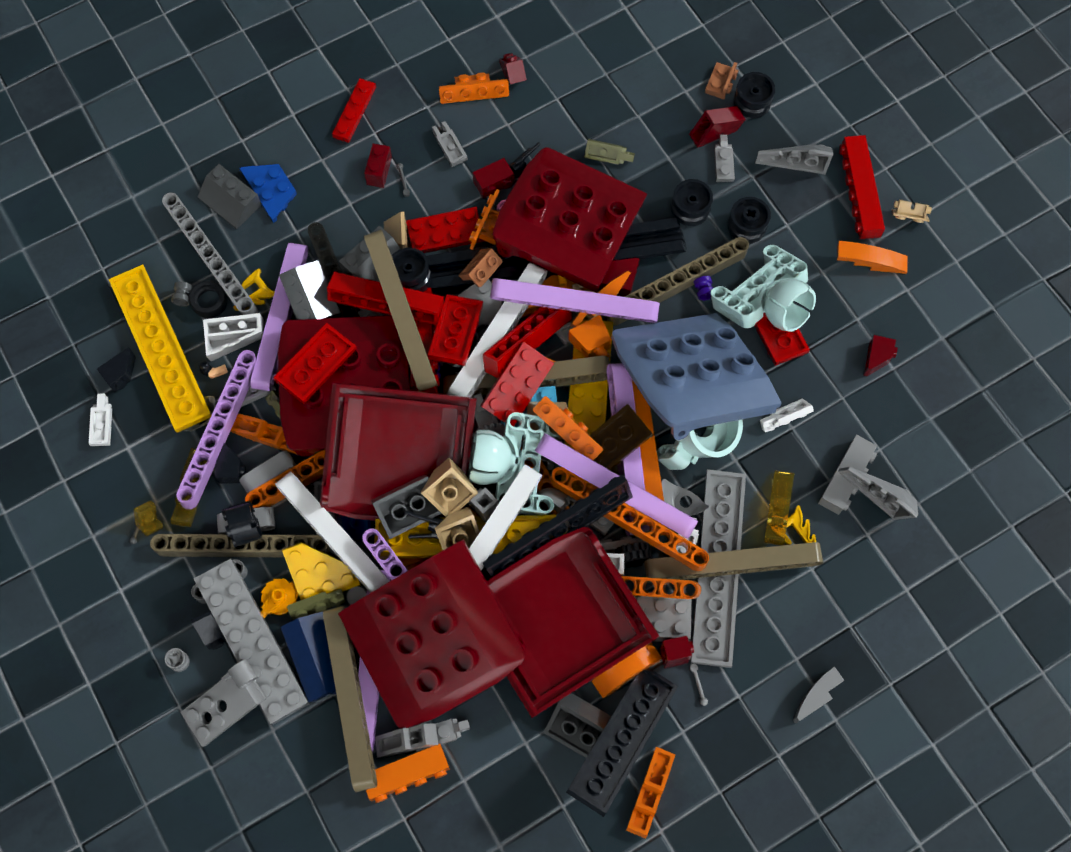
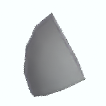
(559, 498)

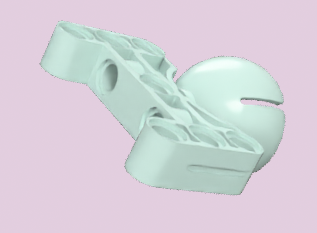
(769, 292)
(495, 458)

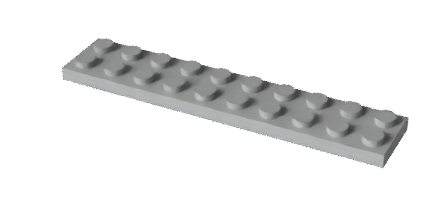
(718, 598)

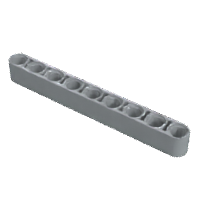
(204, 249)

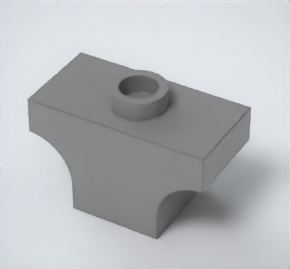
(483, 504)

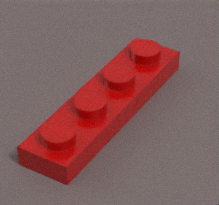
(354, 110)

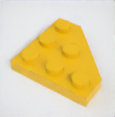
(317, 571)

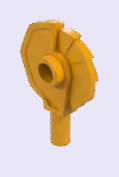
(277, 596)

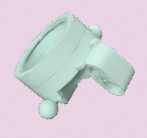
(715, 442)

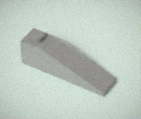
(803, 158)
(490, 306)
(890, 498)

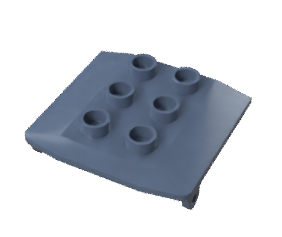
(695, 372)

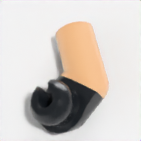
(212, 372)

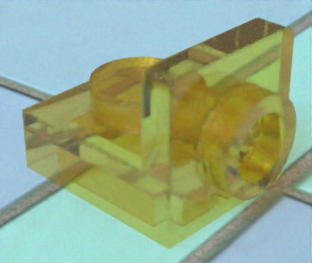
(146, 518)

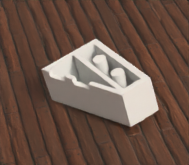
(231, 333)

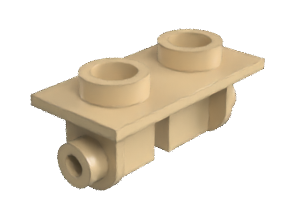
(918, 214)

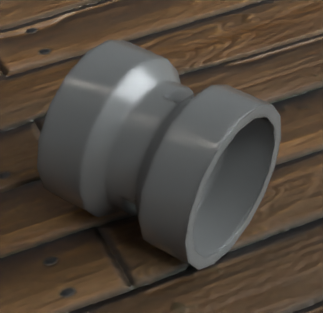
(181, 294)

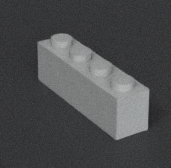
(839, 488)

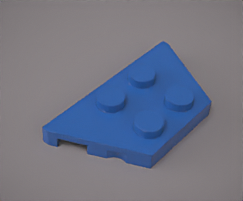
(271, 186)

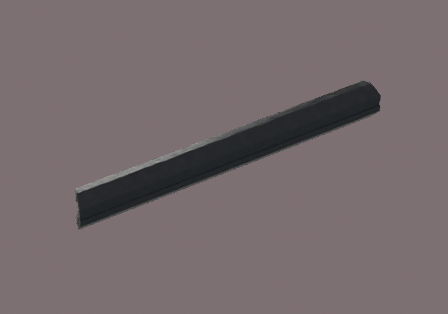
(641, 242)

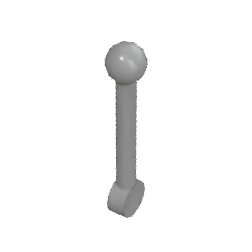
(693, 668)

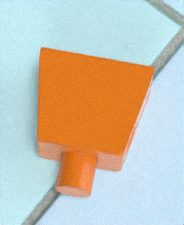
(591, 338)

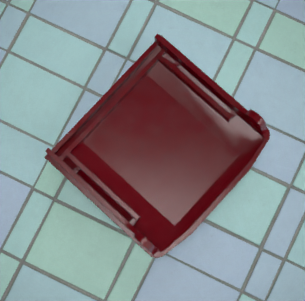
(567, 218)
(375, 363)
(387, 439)
(570, 616)
(433, 637)

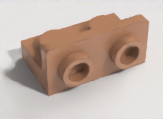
(721, 79)
(481, 267)

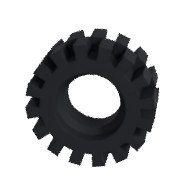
(635, 553)

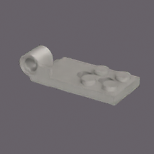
(240, 694)

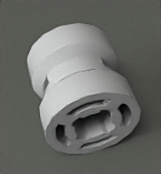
(172, 659)

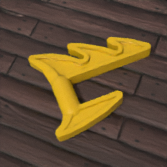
(262, 293)
(796, 521)

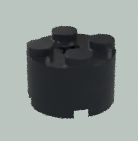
(242, 523)

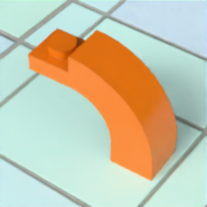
(623, 671)

